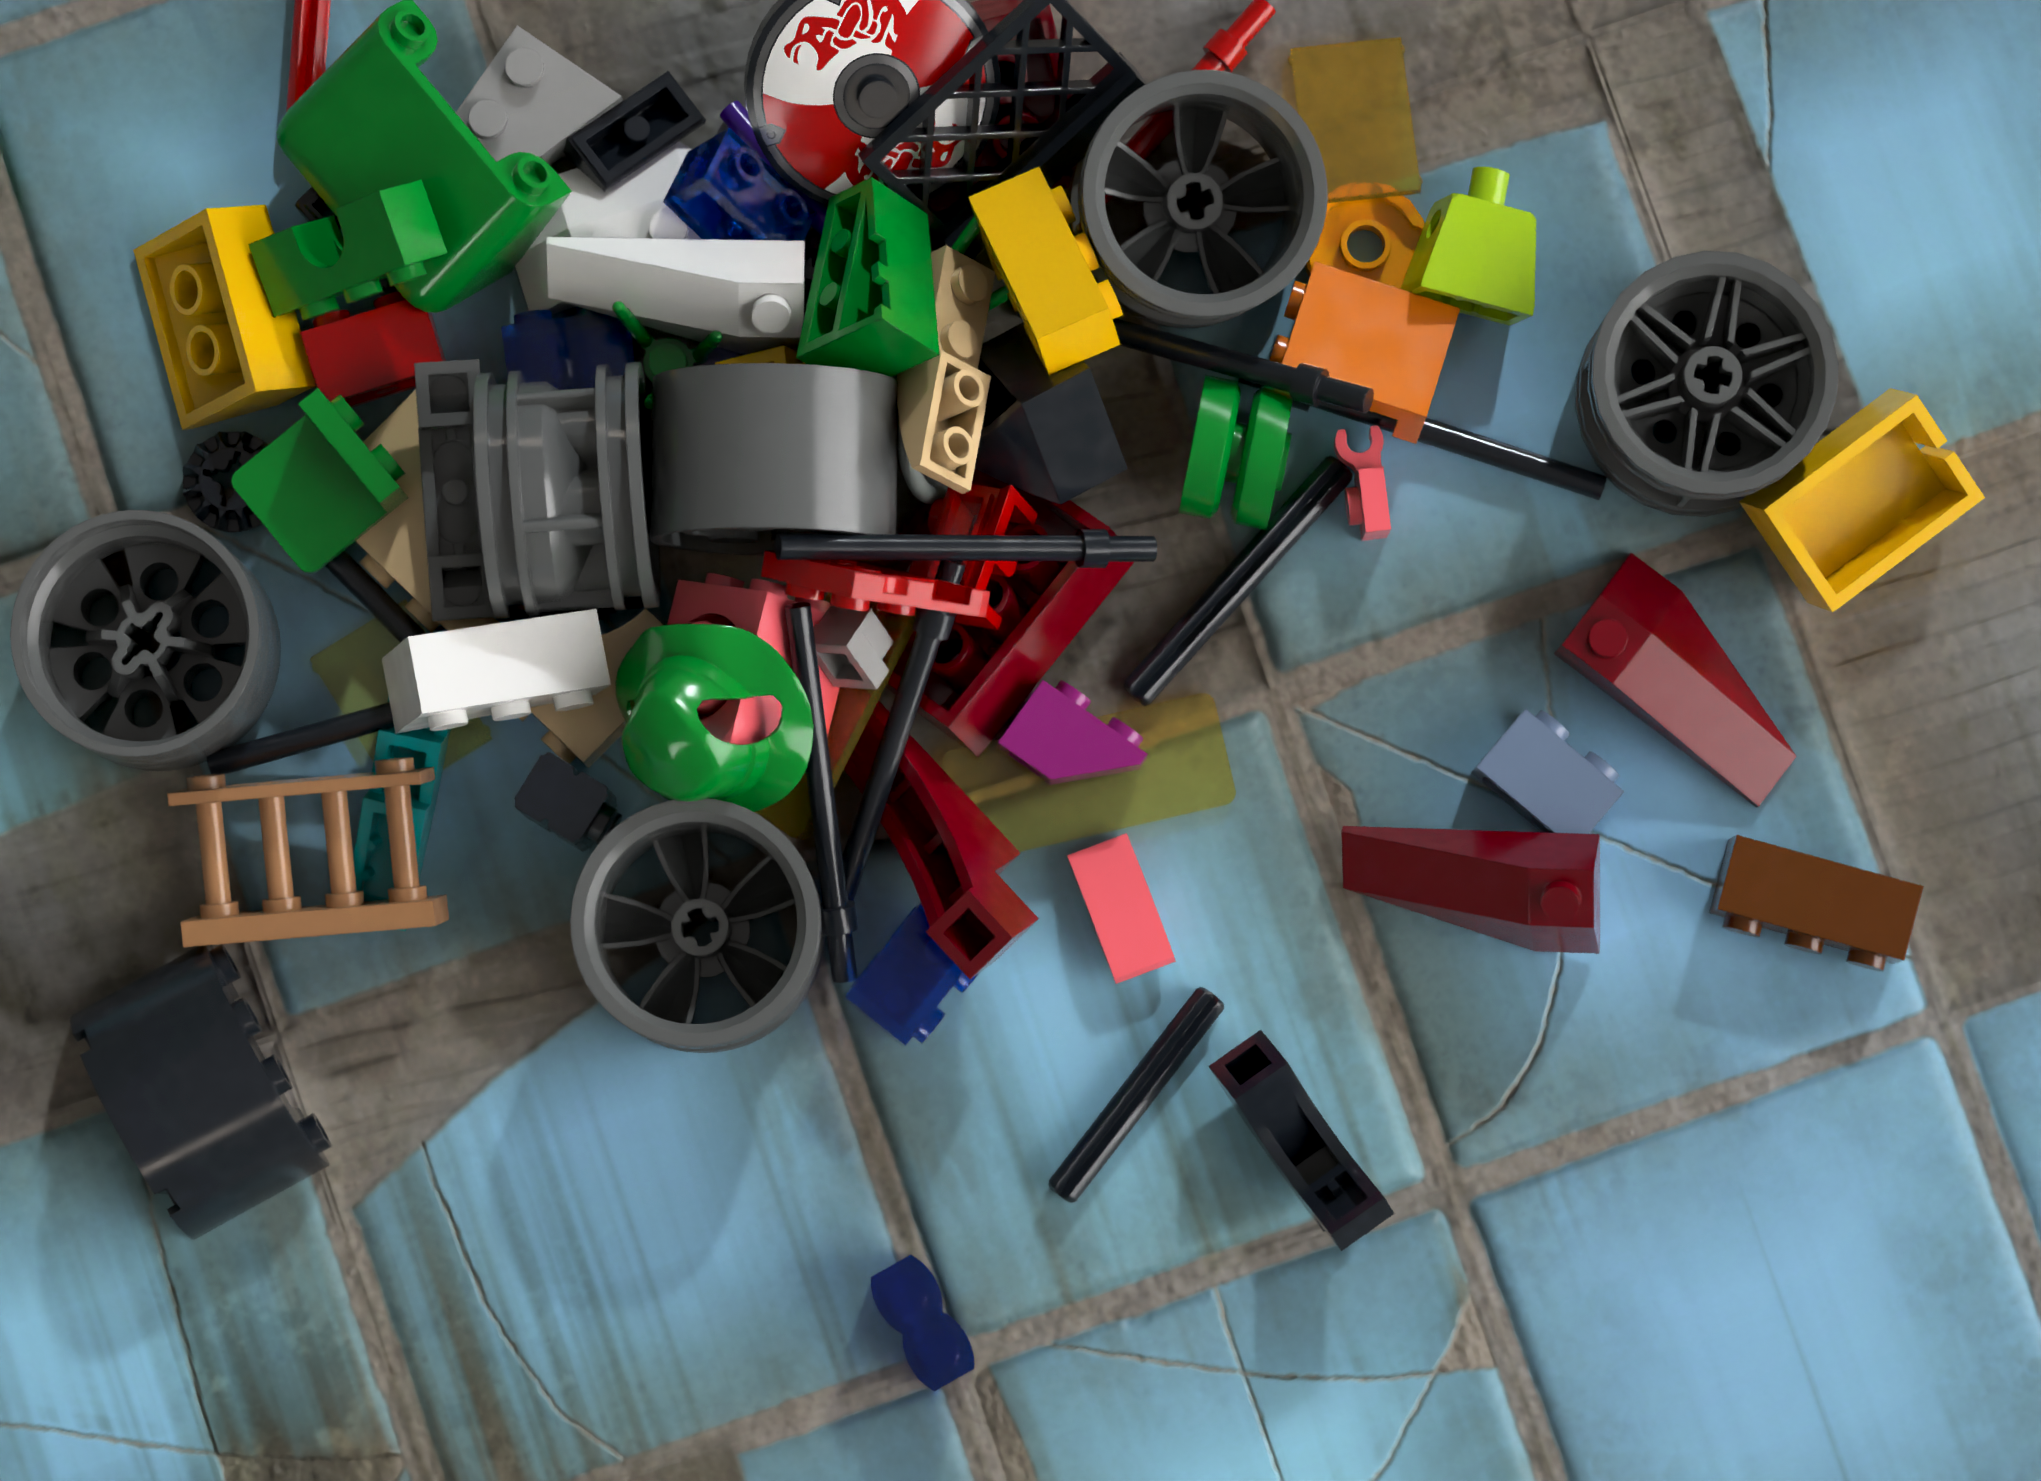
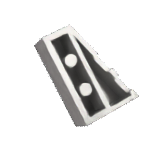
(533, 100)

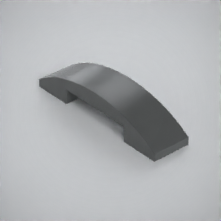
(449, 489)

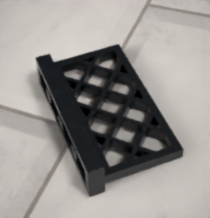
(1051, 145)

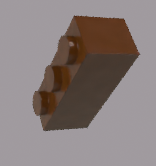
(1815, 902)

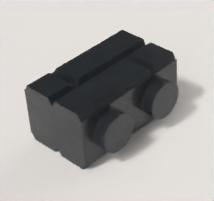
(567, 802)

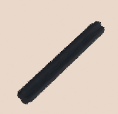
(1237, 580)

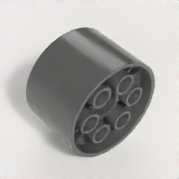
(770, 455)
(73, 576)

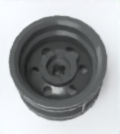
(1721, 295)

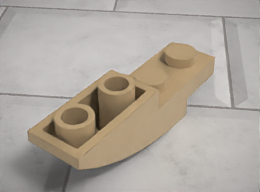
(947, 396)

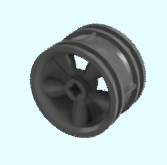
(1287, 183)
(682, 845)

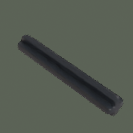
(1136, 1094)

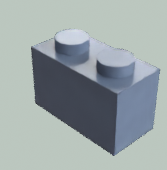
(1547, 777)

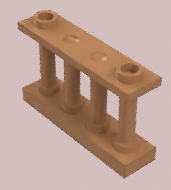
(282, 911)

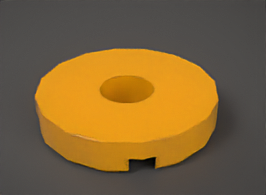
(1390, 218)

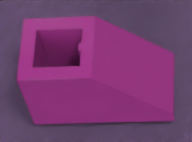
(1066, 742)

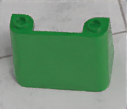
(384, 125)

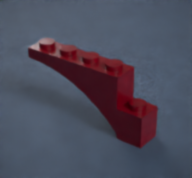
(948, 852)

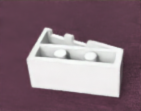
(495, 671)

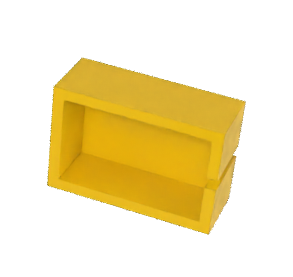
(1863, 500)

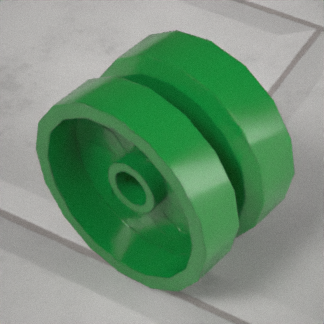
(1237, 452)

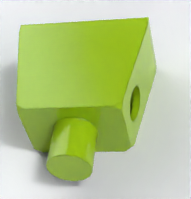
(1478, 252)

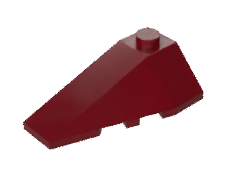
(1668, 670)
(1502, 884)

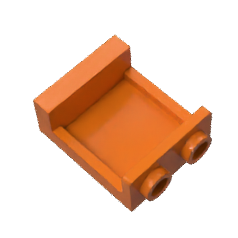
(1371, 339)

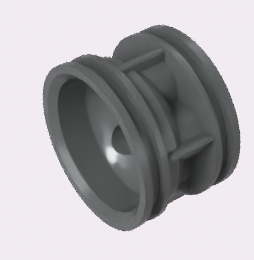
(565, 493)

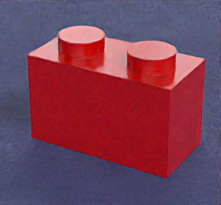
(371, 351)

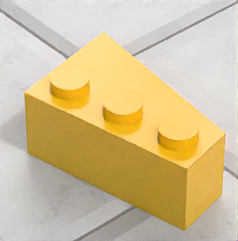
(1047, 269)

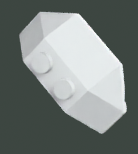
(624, 211)

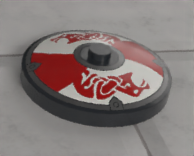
(842, 71)

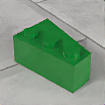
(871, 285)

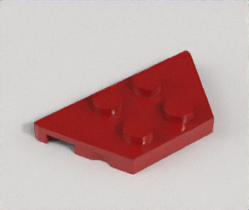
(859, 582)

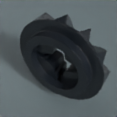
(206, 495)

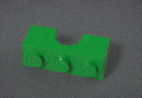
(382, 236)

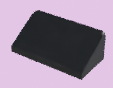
(634, 132)

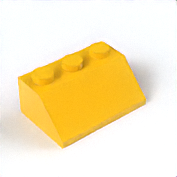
(215, 320)

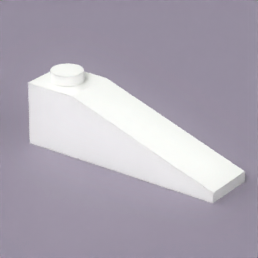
(688, 285)

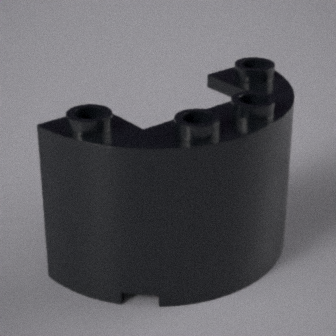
(196, 1091)

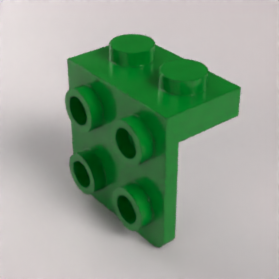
(320, 483)

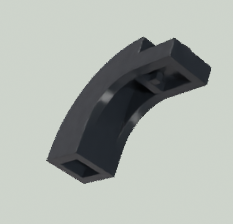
(1300, 1141)

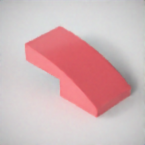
(1121, 908)

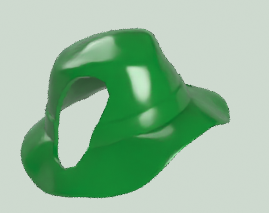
(669, 747)

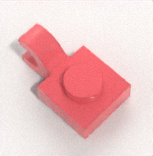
(1368, 500)

